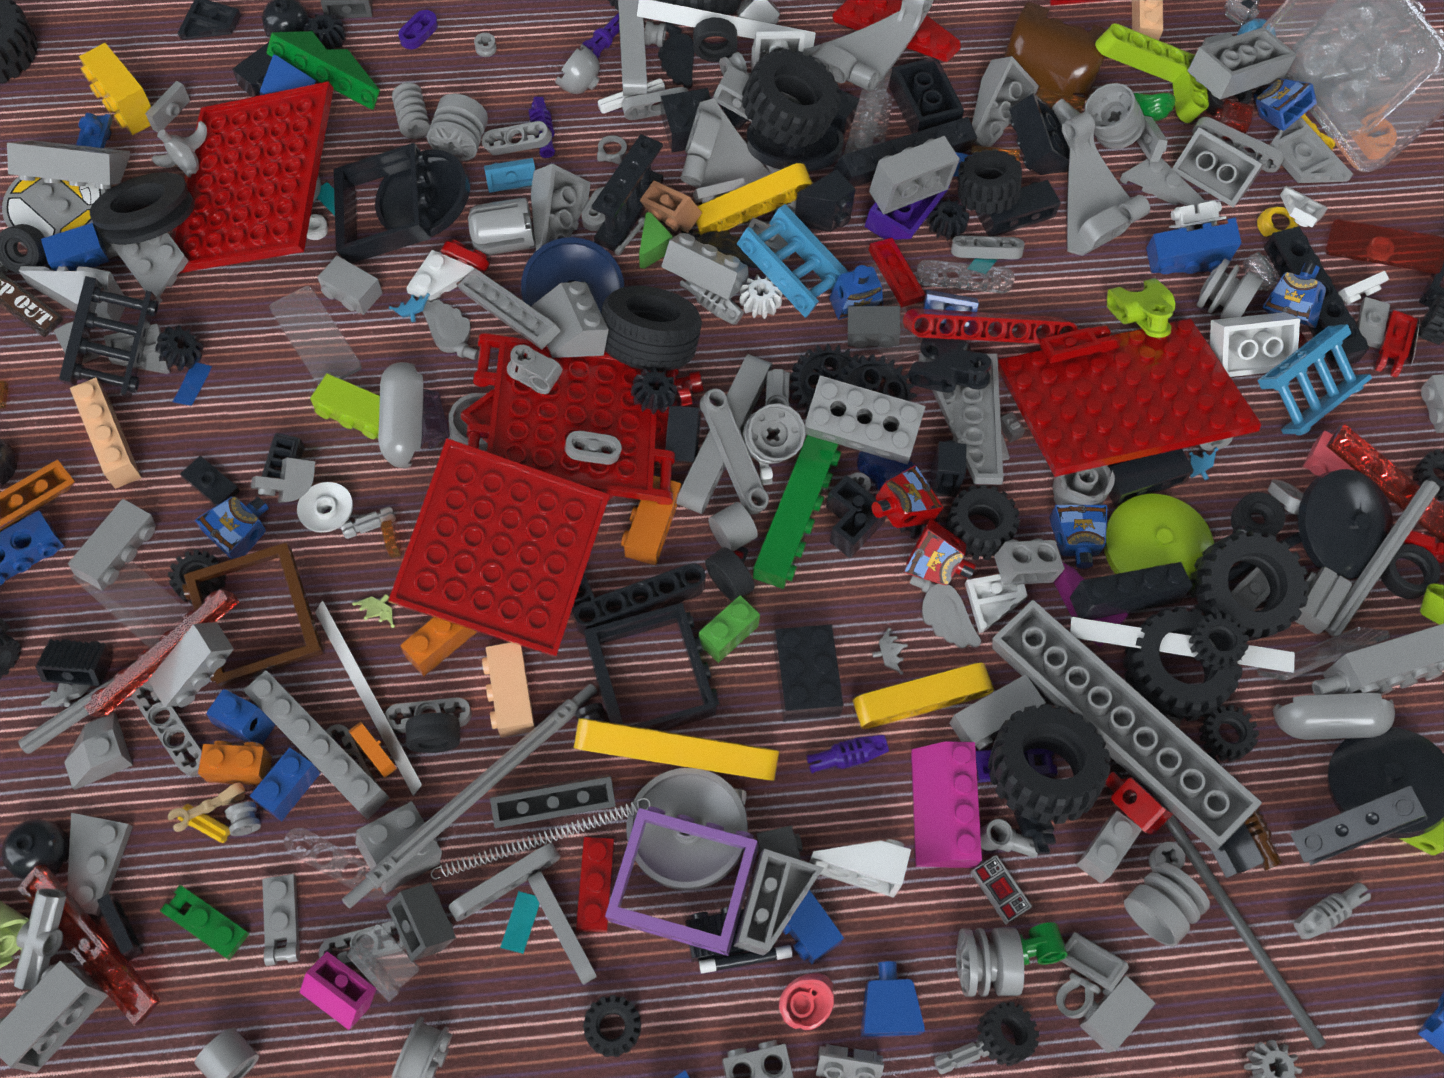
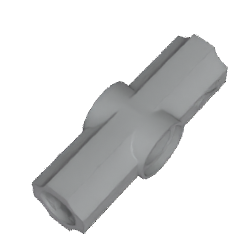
(39, 937)

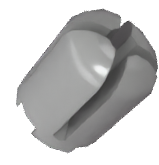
(501, 226)

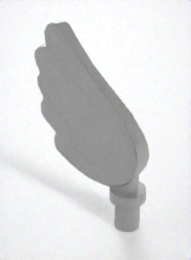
(449, 329)
(946, 613)

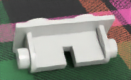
(1186, 217)

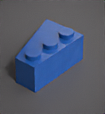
(1193, 250)

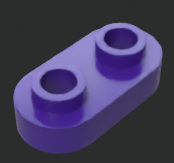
(418, 29)

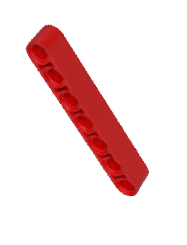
(980, 323)

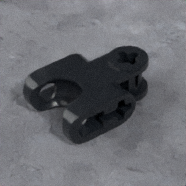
(951, 366)

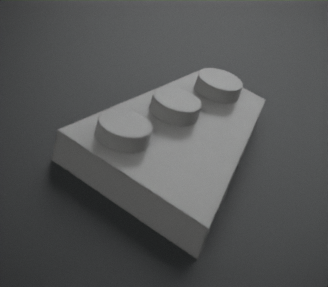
(94, 858)

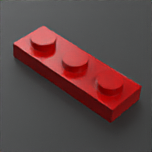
(896, 272)
(595, 884)

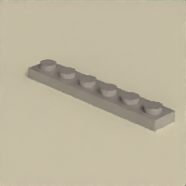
(509, 308)

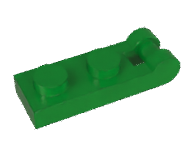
(205, 923)

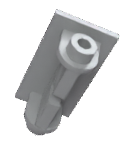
(836, 1064)

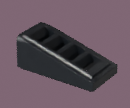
(283, 446)

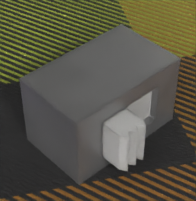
(1011, 427)

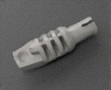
(719, 306)
(1330, 911)

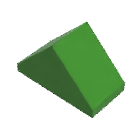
(653, 242)

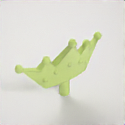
(376, 608)

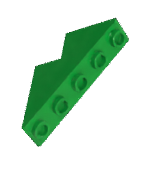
(337, 65)

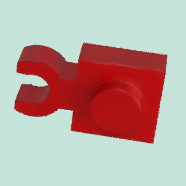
(1428, 542)

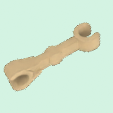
(231, 795)

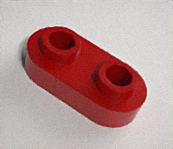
(459, 252)

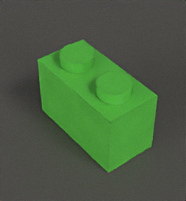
(729, 628)

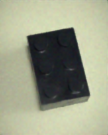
(925, 94)
(807, 673)

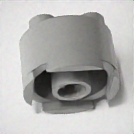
(1084, 487)

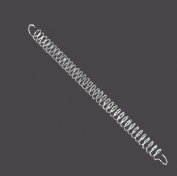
(546, 837)

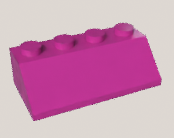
(946, 805)

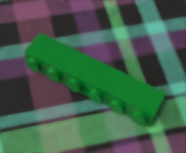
(795, 512)

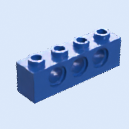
(33, 530)

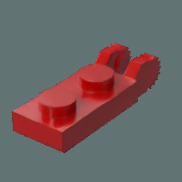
(1396, 341)
(1078, 343)

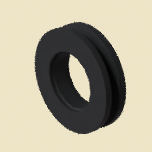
(122, 226)

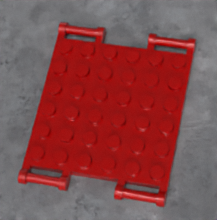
(586, 397)

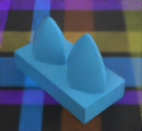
(509, 174)

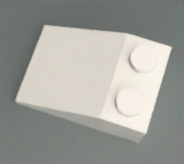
(771, 41)
(869, 865)

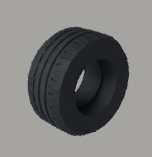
(651, 328)

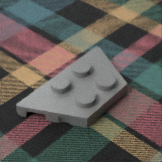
(1308, 156)
(153, 262)

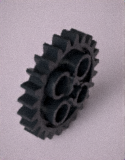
(876, 371)
(804, 373)

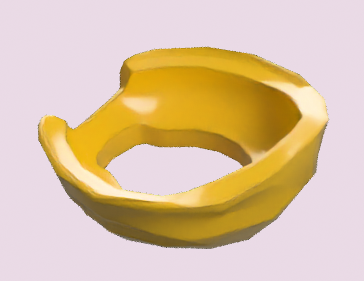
(1265, 224)

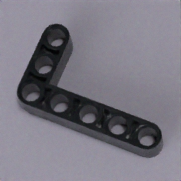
(625, 596)

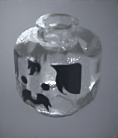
(1241, 10)

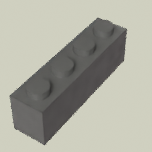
(552, 800)

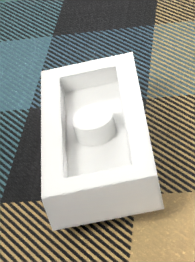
(1368, 286)

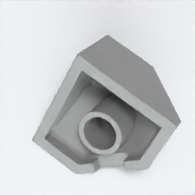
(759, 10)
(97, 752)

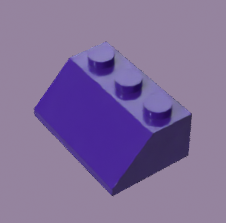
(904, 221)

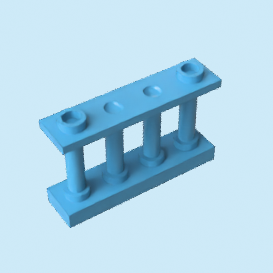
(802, 242)
(1296, 366)

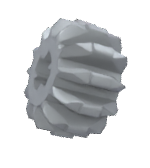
(1272, 1054)

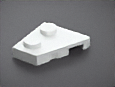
(1303, 209)
(437, 276)
(992, 599)

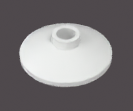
(324, 497)

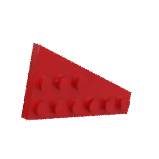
(929, 39)

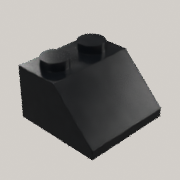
(826, 203)

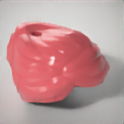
(802, 1008)

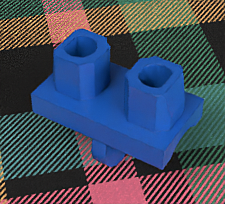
(94, 130)

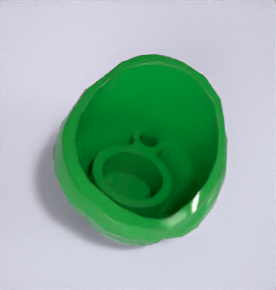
(1156, 105)

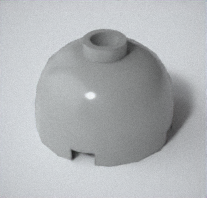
(580, 72)

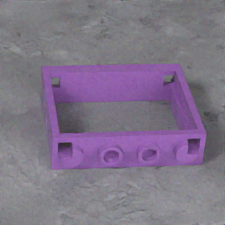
(671, 930)

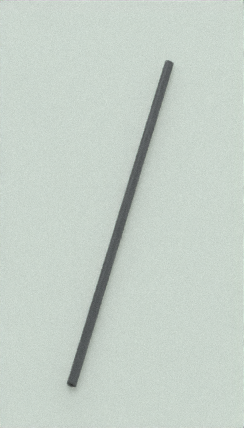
(1246, 933)

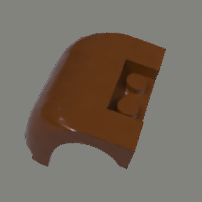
(1054, 52)

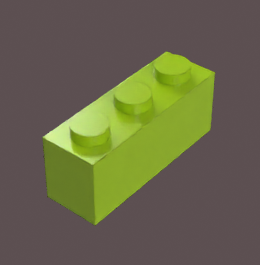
(347, 405)

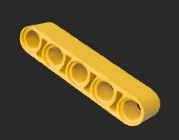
(753, 199)
(922, 695)

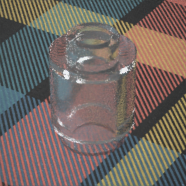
(1262, 267)

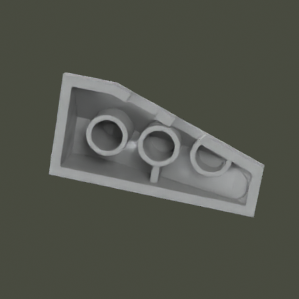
(1000, 89)
(556, 203)
(66, 287)

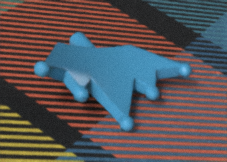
(412, 307)
(1201, 465)

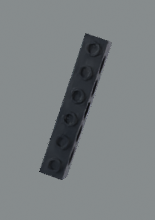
(1289, 253)

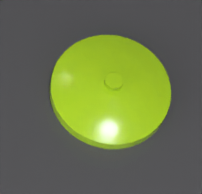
(1154, 533)

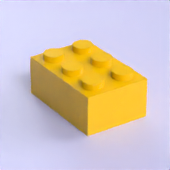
(117, 88)

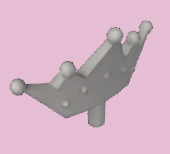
(890, 651)
(64, 694)

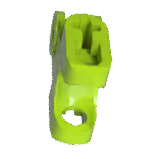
(1146, 308)

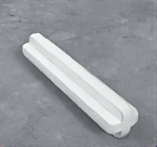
(615, 101)

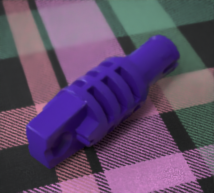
(540, 113)
(849, 753)

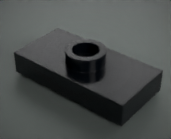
(209, 481)

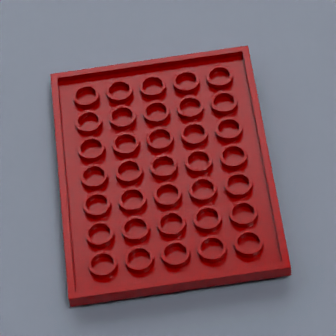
(255, 177)
(1128, 400)

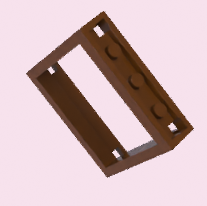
(285, 554)

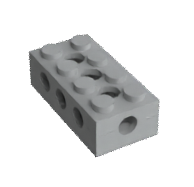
(859, 402)

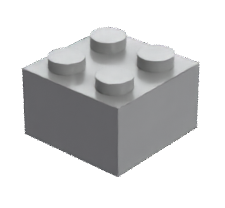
(386, 834)

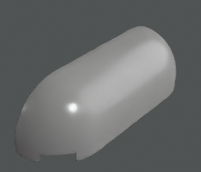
(400, 413)
(1336, 716)

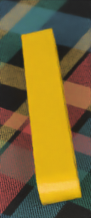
(676, 749)

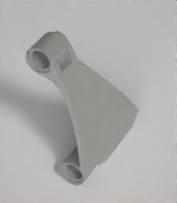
(872, 51)
(718, 152)
(1095, 200)

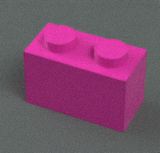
(337, 990)

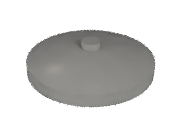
(678, 857)

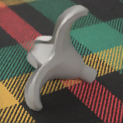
(181, 150)

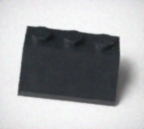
(1040, 136)

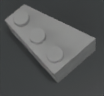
(772, 899)

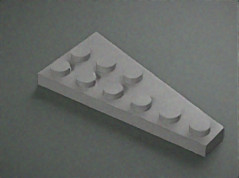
(976, 421)

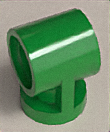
(1044, 943)

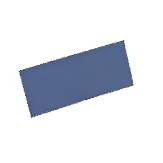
(192, 384)

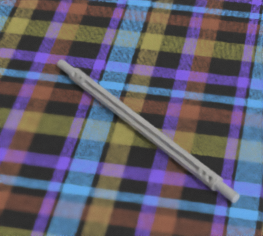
(466, 798)

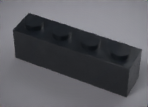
(1130, 591)

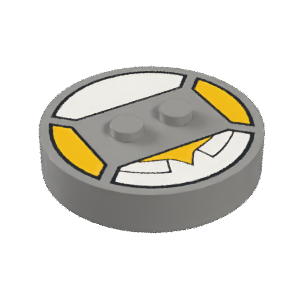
(49, 206)

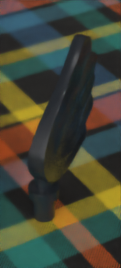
(677, 56)
(724, 243)

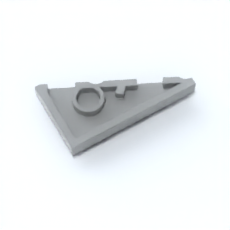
(1163, 182)

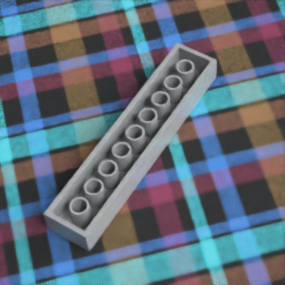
(1134, 730)

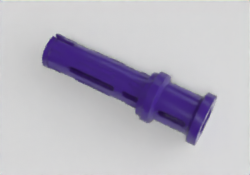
(607, 33)

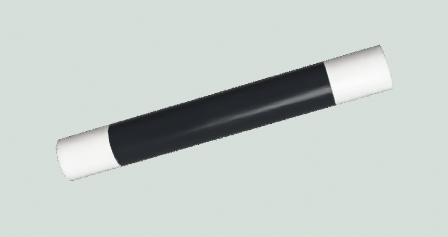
(744, 959)

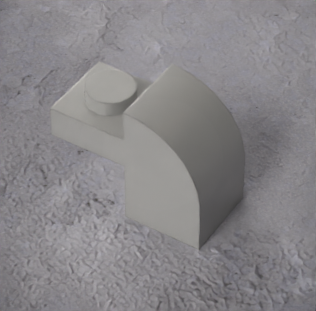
(294, 480)

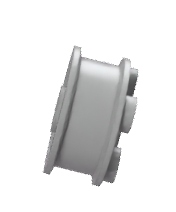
(423, 1051)

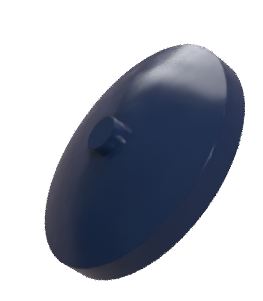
(570, 261)

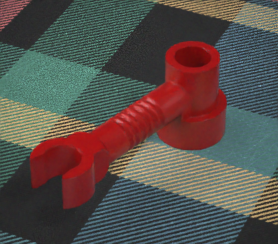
(687, 384)

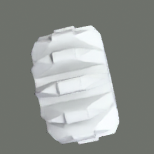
(760, 297)

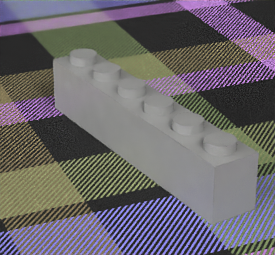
(316, 745)

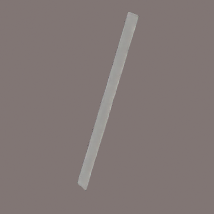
(691, 17)
(1175, 643)
(368, 699)

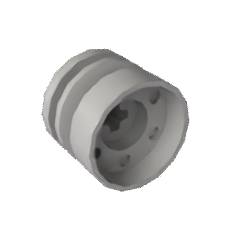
(1116, 115)
(457, 126)
(1229, 291)
(788, 437)
(1167, 904)
(992, 961)

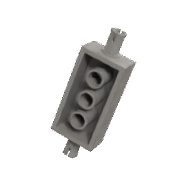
(1386, 665)

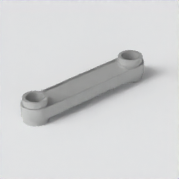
(733, 451)

